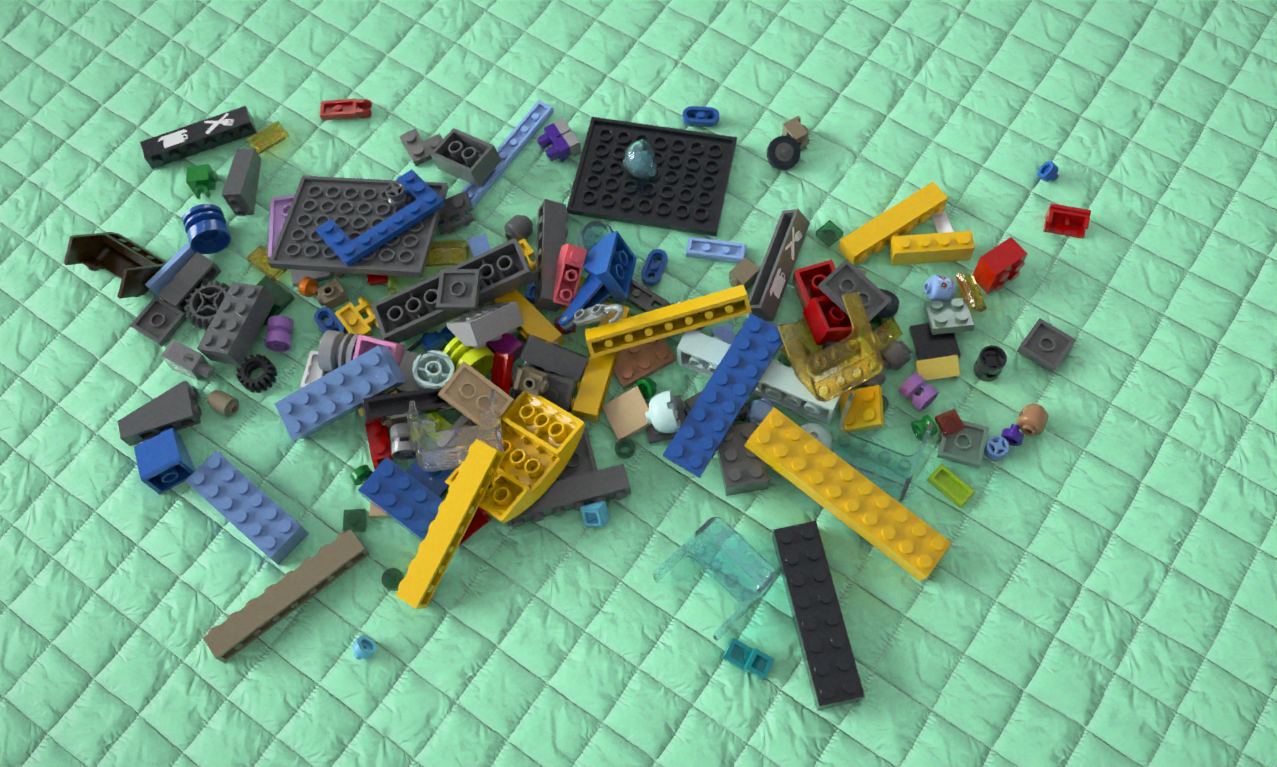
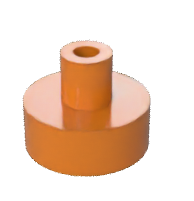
(308, 286)

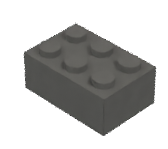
(466, 157)
(740, 467)

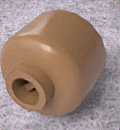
(1032, 419)

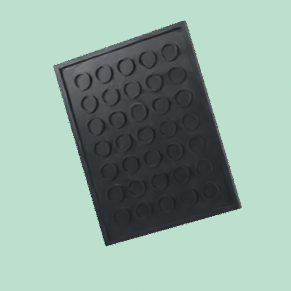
(681, 196)

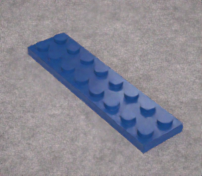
(724, 396)

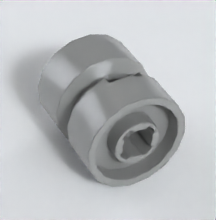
(402, 445)

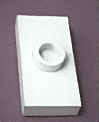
(312, 370)

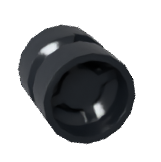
(990, 363)

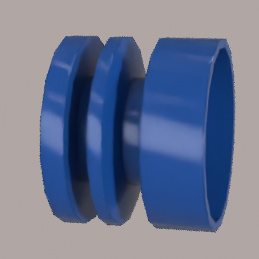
(206, 229)

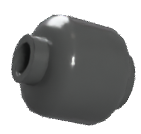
(518, 227)
(895, 355)

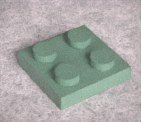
(948, 316)
(965, 445)

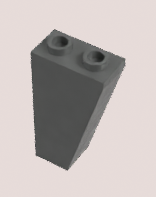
(242, 182)
(172, 409)

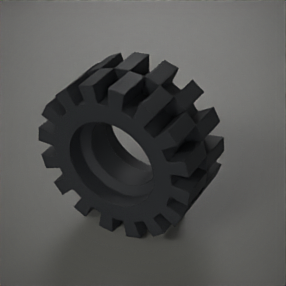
(264, 380)

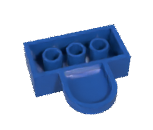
(407, 496)

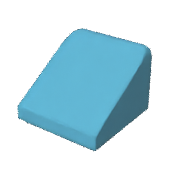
(595, 514)

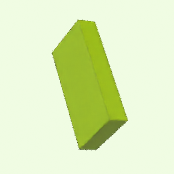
(950, 486)

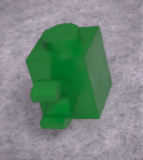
(201, 179)

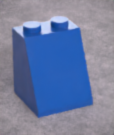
(163, 461)

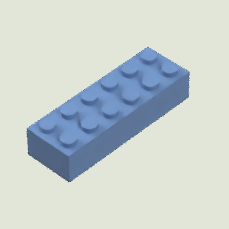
(339, 392)
(247, 507)

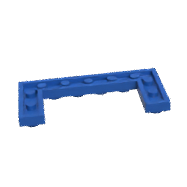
(351, 251)

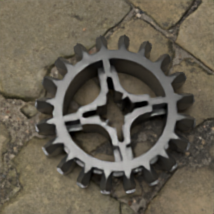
(199, 308)

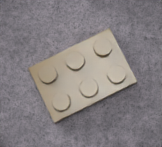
(470, 393)

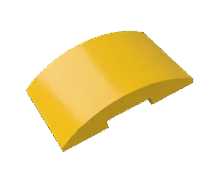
(537, 449)

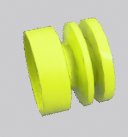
(479, 359)

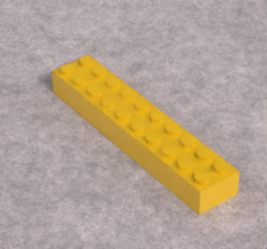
(848, 495)

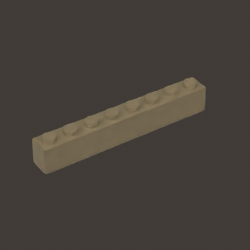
(285, 596)

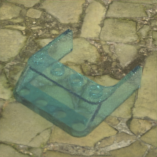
(879, 464)
(729, 562)

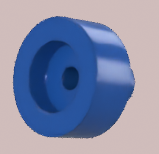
(1048, 171)

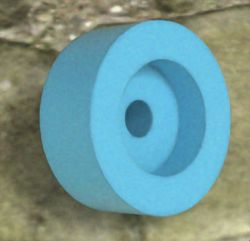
(364, 648)

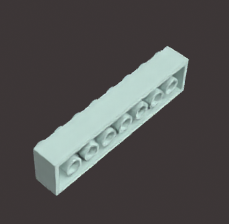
(777, 384)

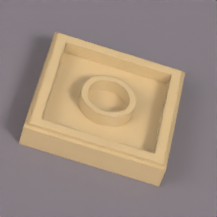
(627, 413)

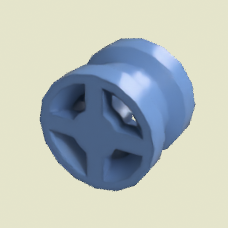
(999, 444)

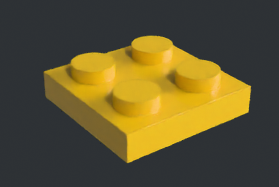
(865, 410)

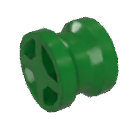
(919, 427)

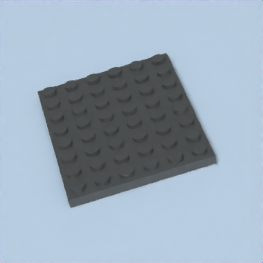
(356, 208)

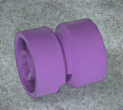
(279, 333)
(913, 386)

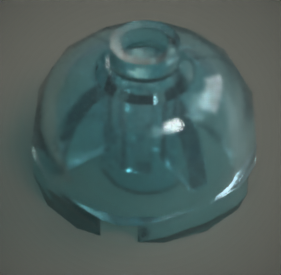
(639, 159)
(591, 234)

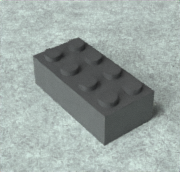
(236, 323)

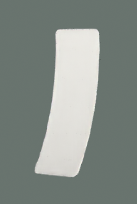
(942, 222)

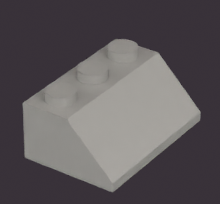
(487, 323)

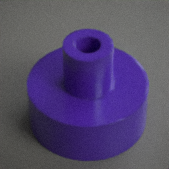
(1013, 435)

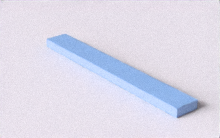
(511, 148)

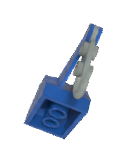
(610, 274)

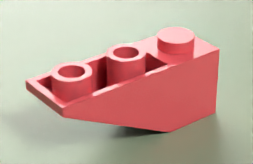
(568, 273)

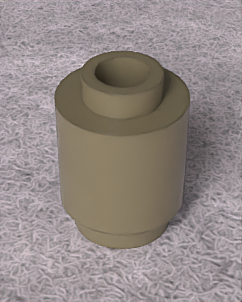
(223, 402)

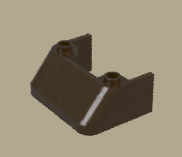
(118, 256)

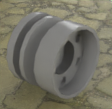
(336, 349)

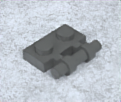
(456, 206)

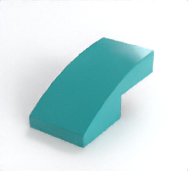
(748, 659)

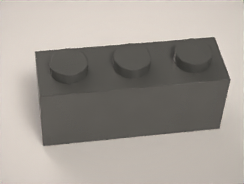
(196, 271)
(552, 358)

